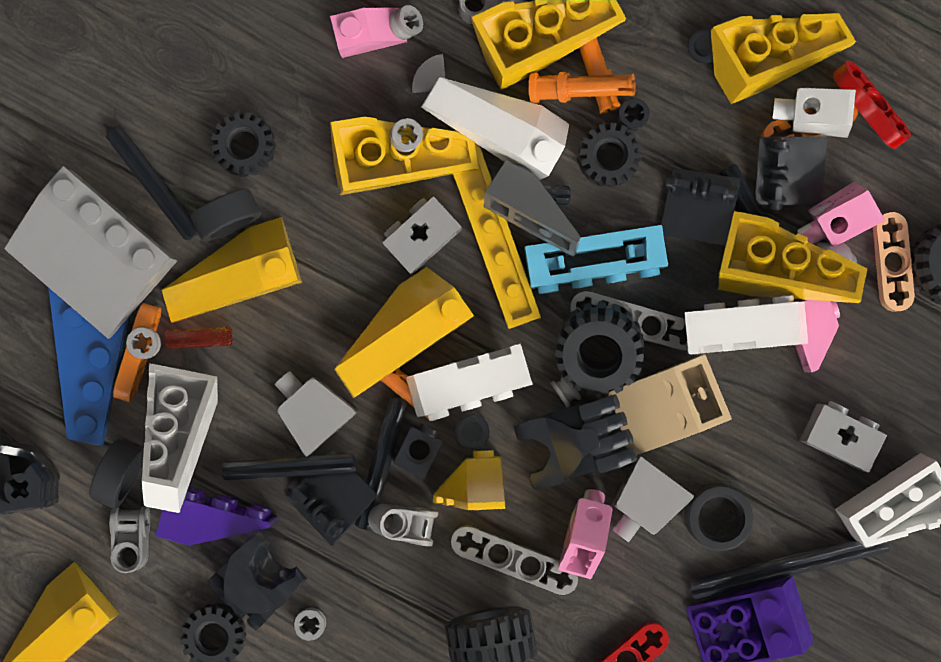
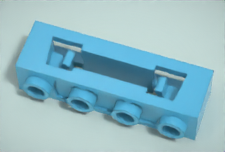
(651, 250)

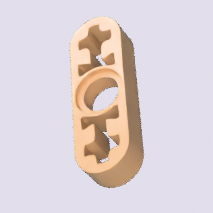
(906, 269)

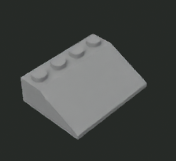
(88, 252)

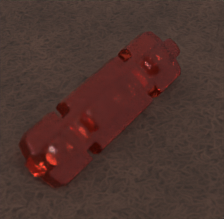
(198, 337)

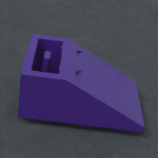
(211, 519)
(752, 624)

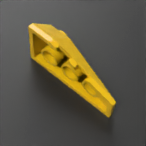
(537, 33)
(763, 52)
(368, 160)
(777, 263)
(242, 269)
(407, 324)
(474, 484)
(62, 619)

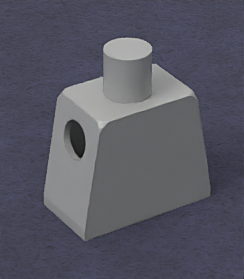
(312, 411)
(647, 500)

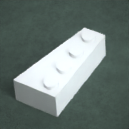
(175, 426)

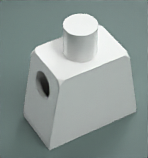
(832, 106)

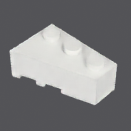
(746, 326)
(469, 382)
(896, 503)

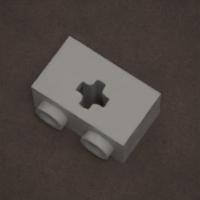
(440, 231)
(823, 435)

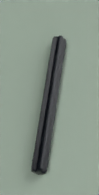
(783, 567)

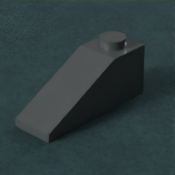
(526, 203)

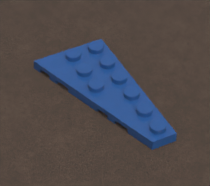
(86, 371)

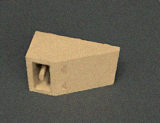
(672, 404)

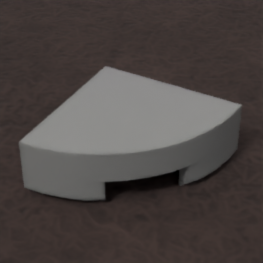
(428, 74)

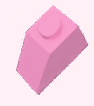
(363, 30)
(821, 329)

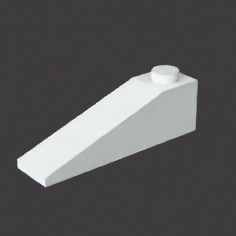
(501, 124)

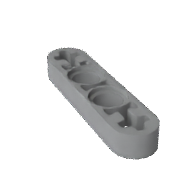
(639, 314)
(512, 564)

